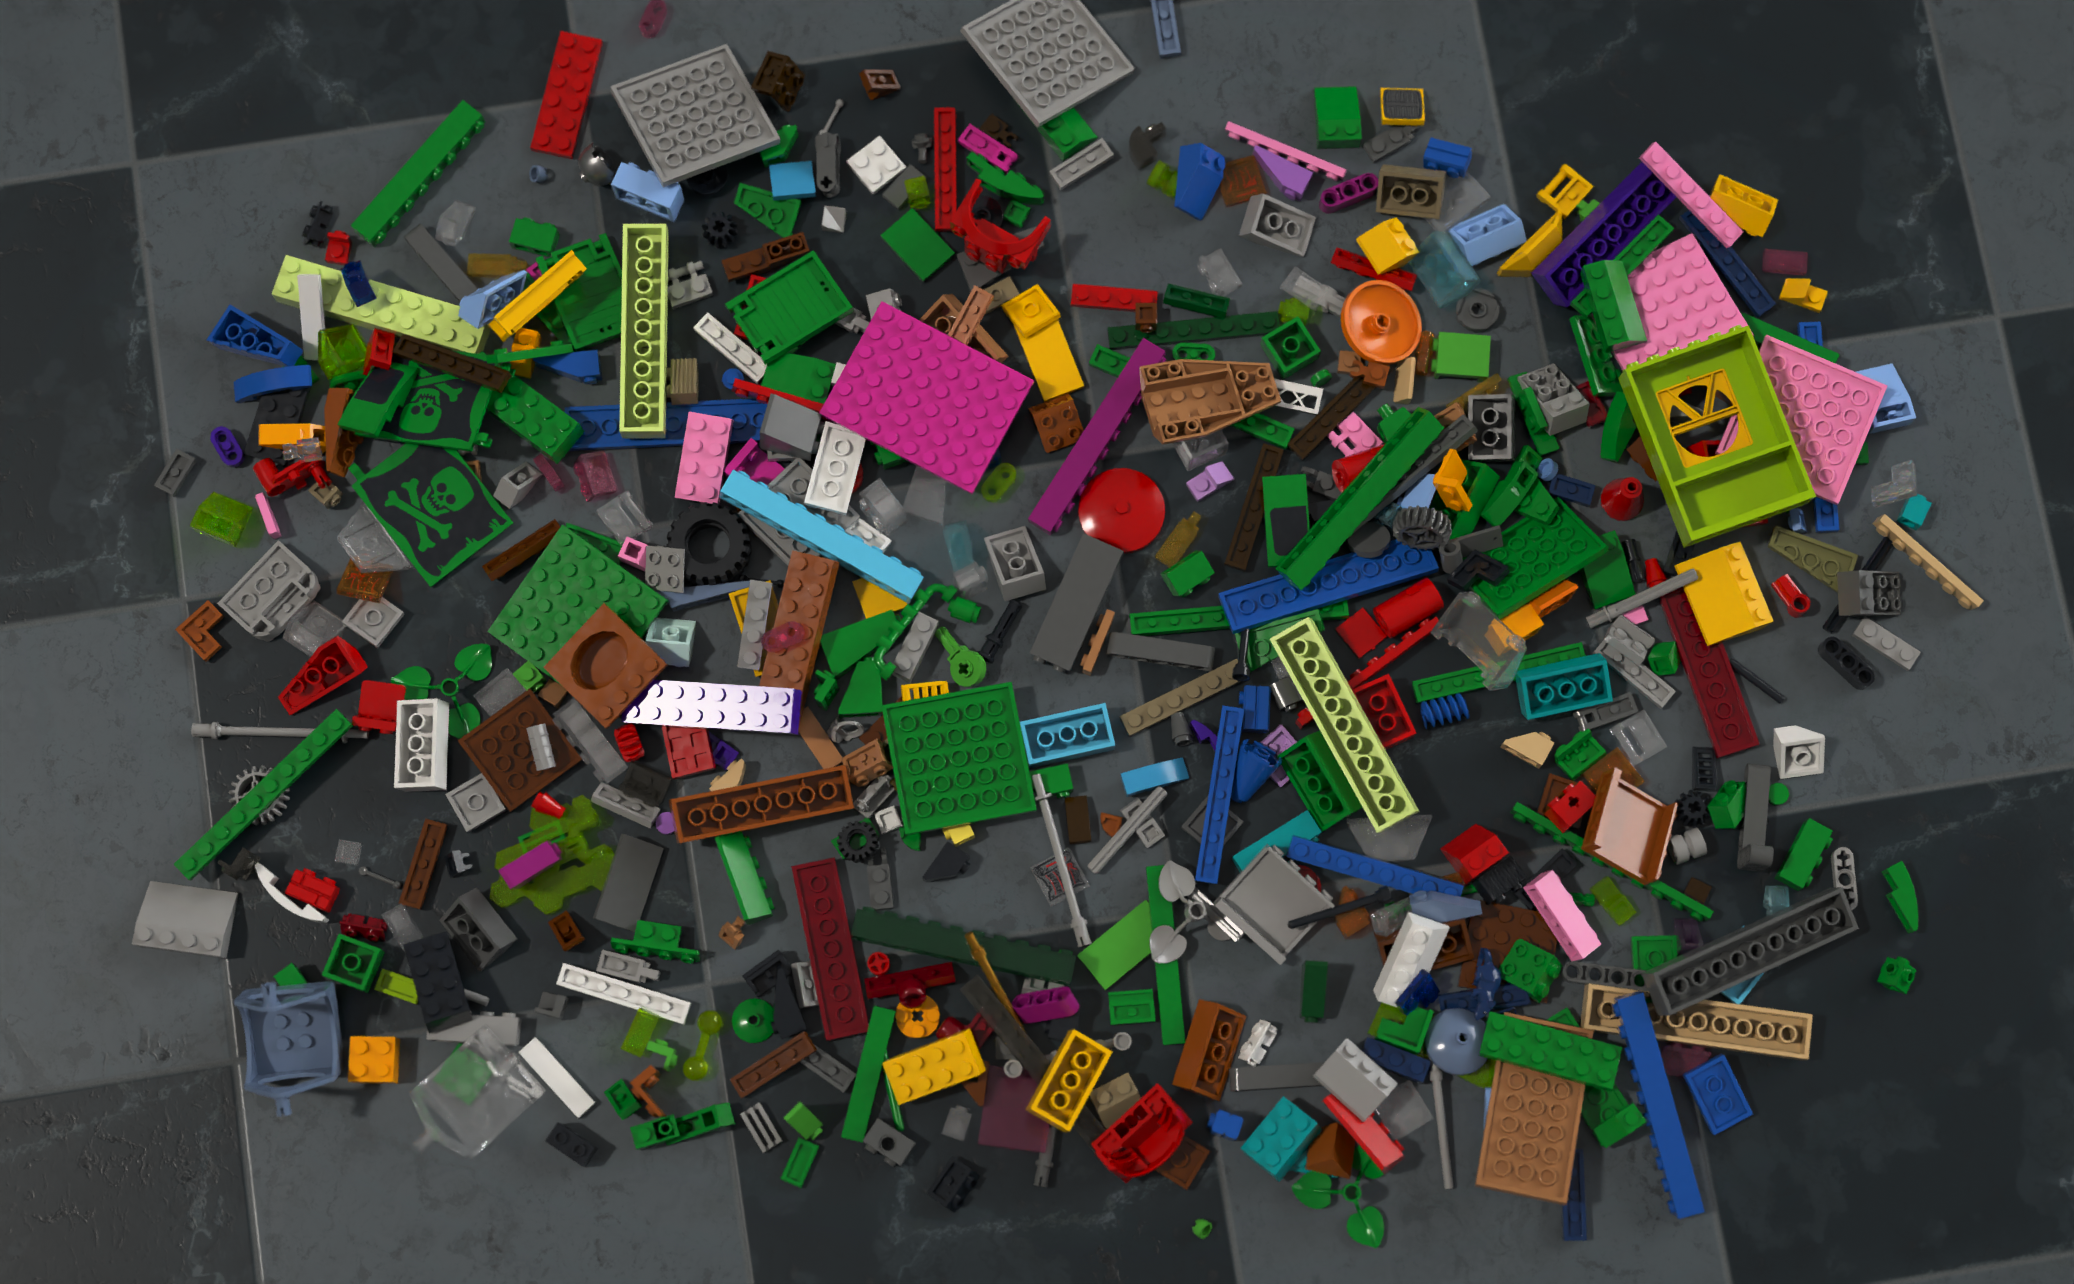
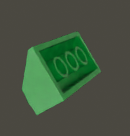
(1067, 133)
(1612, 305)
(1478, 486)
(1319, 781)
(744, 877)

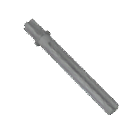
(1641, 598)

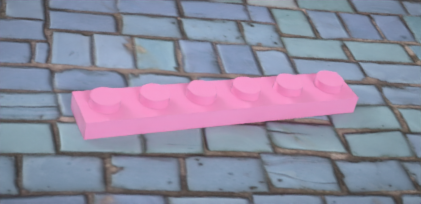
(1293, 155)
(1691, 194)

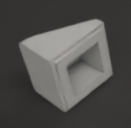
(833, 219)

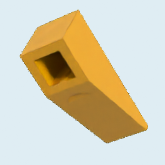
(279, 434)

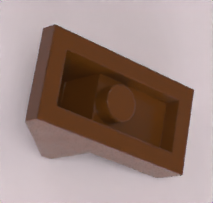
(879, 82)
(566, 931)
(978, 1089)

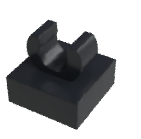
(455, 863)

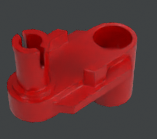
(278, 482)

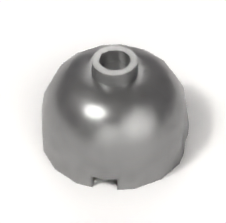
(596, 166)

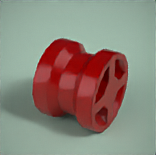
(878, 959)

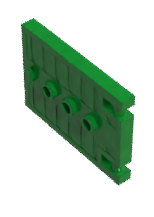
(593, 299)
(789, 307)

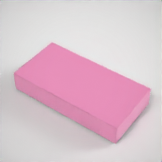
(268, 516)

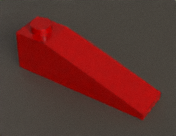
(325, 670)

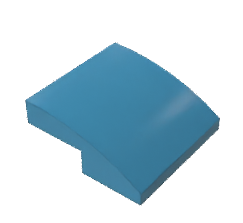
(792, 180)

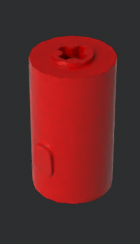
(1347, 468)
(1408, 608)

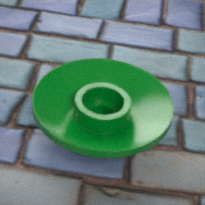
(753, 1032)

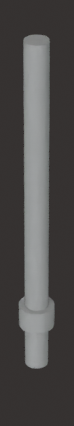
(1436, 1076)

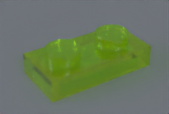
(640, 1032)

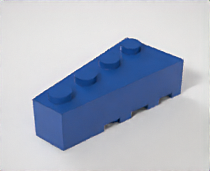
(248, 337)

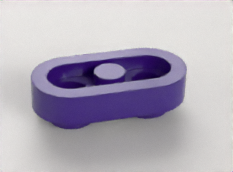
(228, 447)

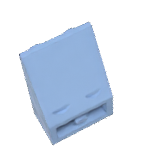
(1896, 405)

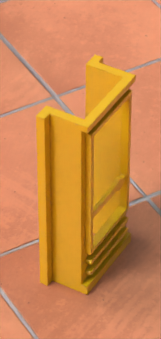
(537, 296)

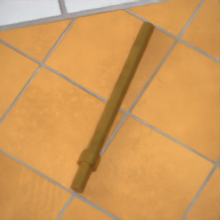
(980, 954)

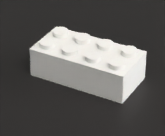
(421, 745)

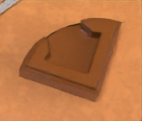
(1110, 823)

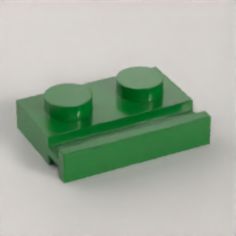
(1131, 1007)

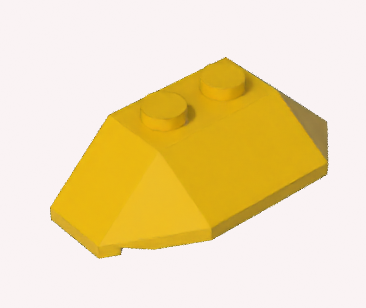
(1534, 249)

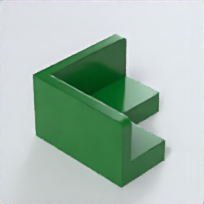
(1406, 1036)

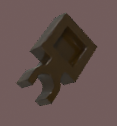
(997, 130)

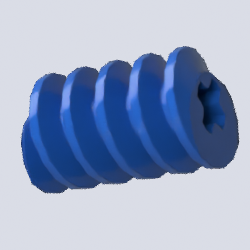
(1443, 709)

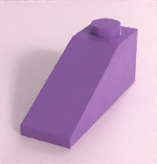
(1287, 176)

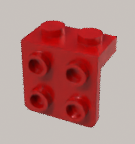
(378, 706)

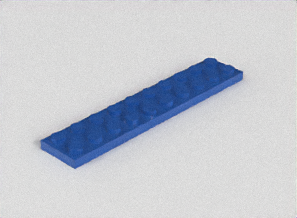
(603, 423)
(1338, 581)

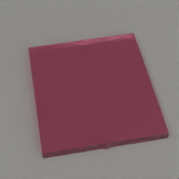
(1004, 1114)

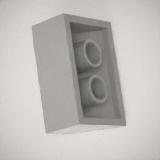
(1355, 1080)

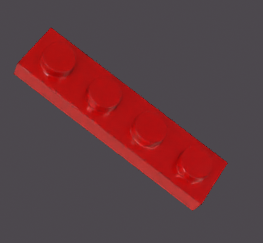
(1361, 265)
(1110, 297)

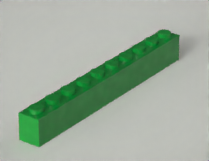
(1360, 498)

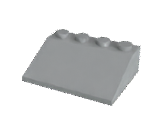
(186, 920)

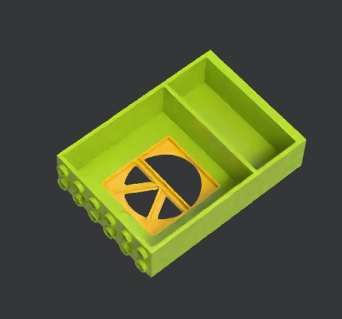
(1749, 480)

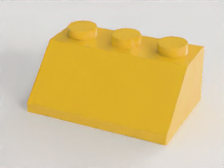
(1744, 205)

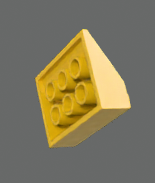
(1725, 594)

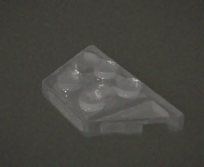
(370, 544)
(1393, 844)

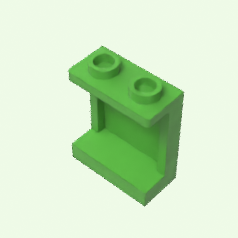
(1461, 355)

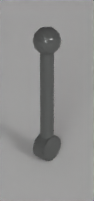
(364, 871)

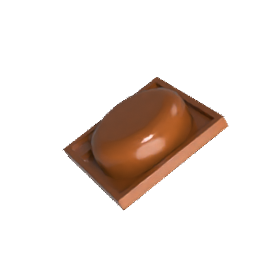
(605, 666)

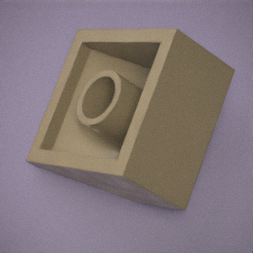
(1114, 1099)

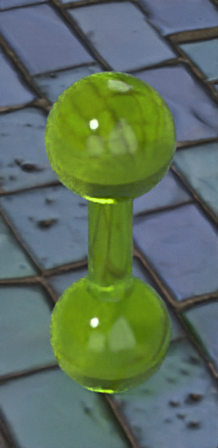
(696, 1067)

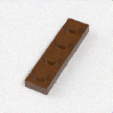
(521, 551)
(423, 864)
(773, 1064)

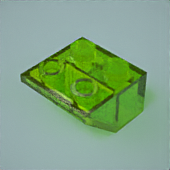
(221, 518)

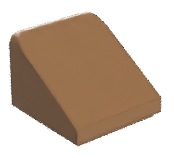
(553, 693)

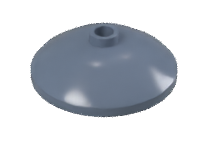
(1444, 1044)

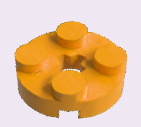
(918, 1029)

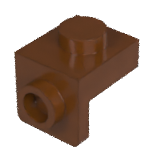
(1146, 317)

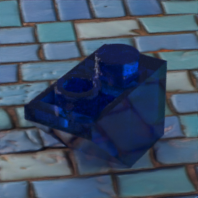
(358, 283)

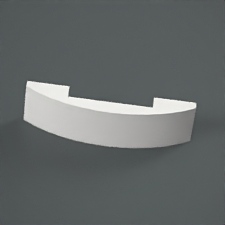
(269, 879)

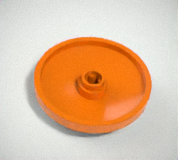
(1381, 322)

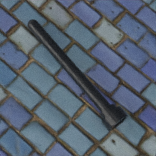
(1241, 670)
(1382, 896)

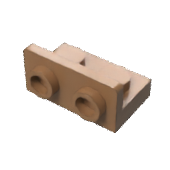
(866, 763)

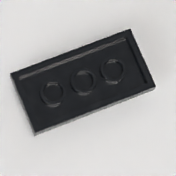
(276, 408)

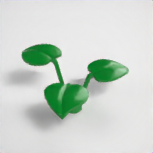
(472, 661)
(1315, 1191)

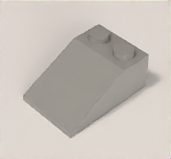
(1277, 225)
(1015, 563)

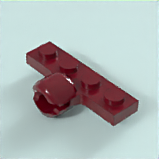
(910, 984)
(978, 1027)

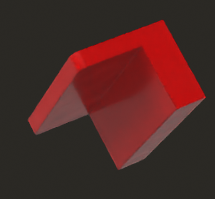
(379, 350)

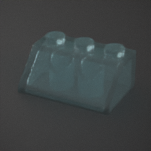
(1444, 269)

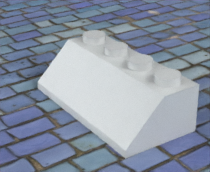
(1412, 951)

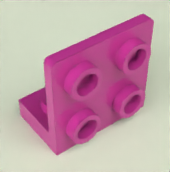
(754, 463)

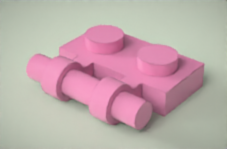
(1357, 433)

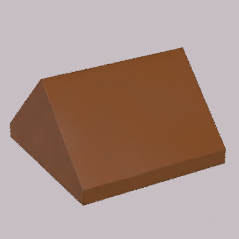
(1332, 1152)

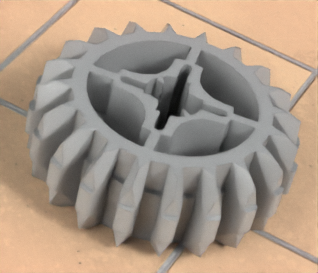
(254, 778)

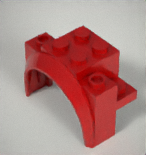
(991, 243)
(1144, 1135)

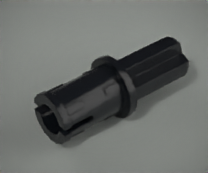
(1633, 560)

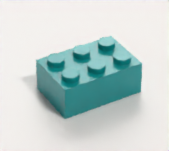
(1281, 1139)

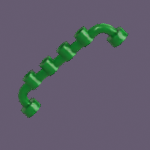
(909, 614)

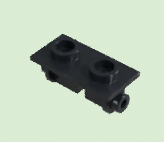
(319, 216)

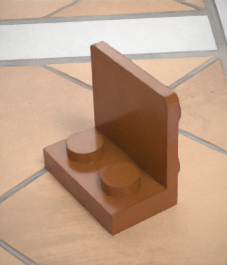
(1057, 422)
(647, 1078)

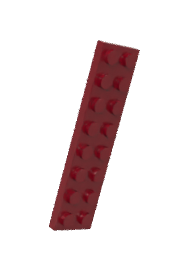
(1710, 679)
(830, 949)

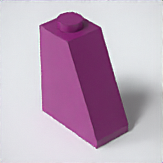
(531, 864)

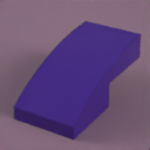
(1203, 733)
(722, 752)

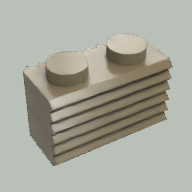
(684, 381)

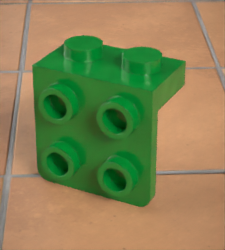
(1530, 969)

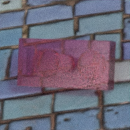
(1785, 262)

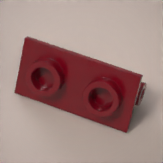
(353, 927)

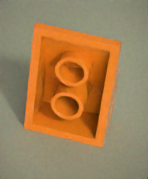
(1553, 597)

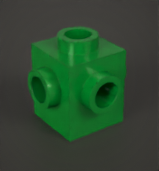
(1897, 974)

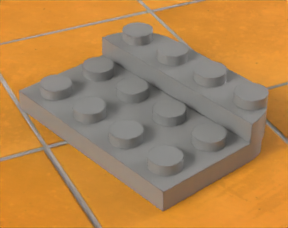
(271, 593)

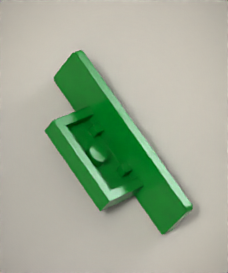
(1533, 416)
(656, 940)

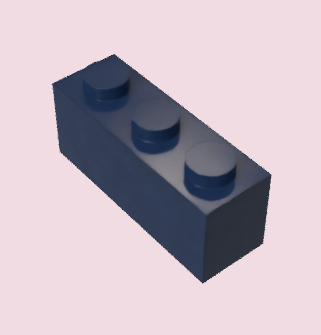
(1396, 1060)

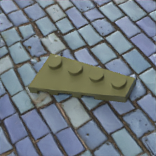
(1812, 556)

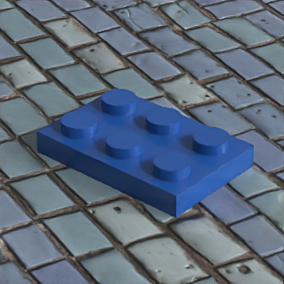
(1717, 1094)

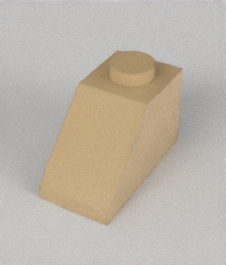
(1530, 747)

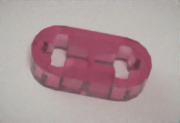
(648, 16)
(548, 472)

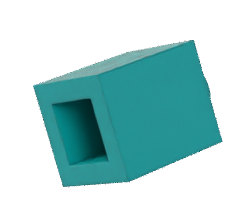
(1914, 512)

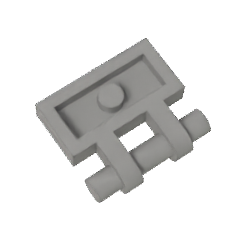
(689, 290)

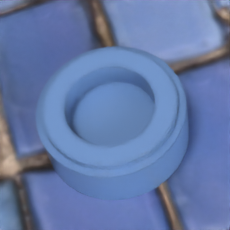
(1547, 469)

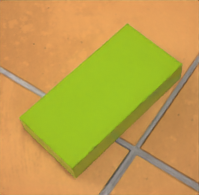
(397, 986)

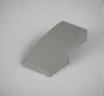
(1149, 830)

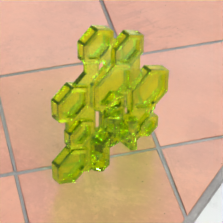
(552, 885)

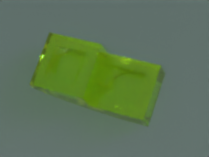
(1612, 900)

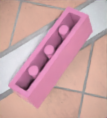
(1562, 915)

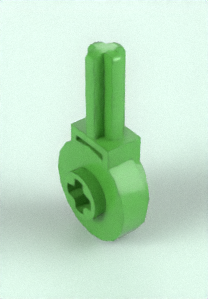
(966, 665)

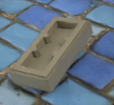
(1003, 292)

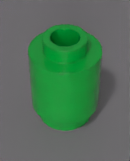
(964, 610)

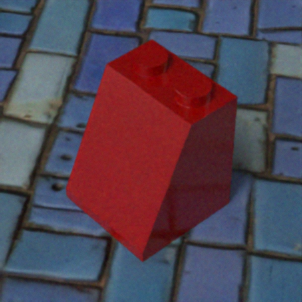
(1474, 852)

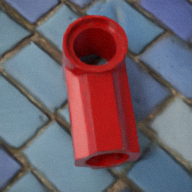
(1789, 594)

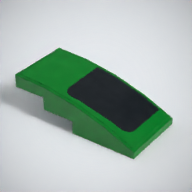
(378, 399)
(1285, 514)

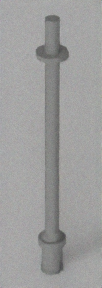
(216, 730)
(1078, 922)

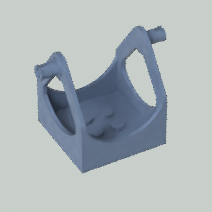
(291, 1035)

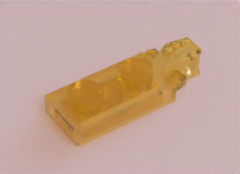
(493, 265)
(1489, 386)
(1179, 540)

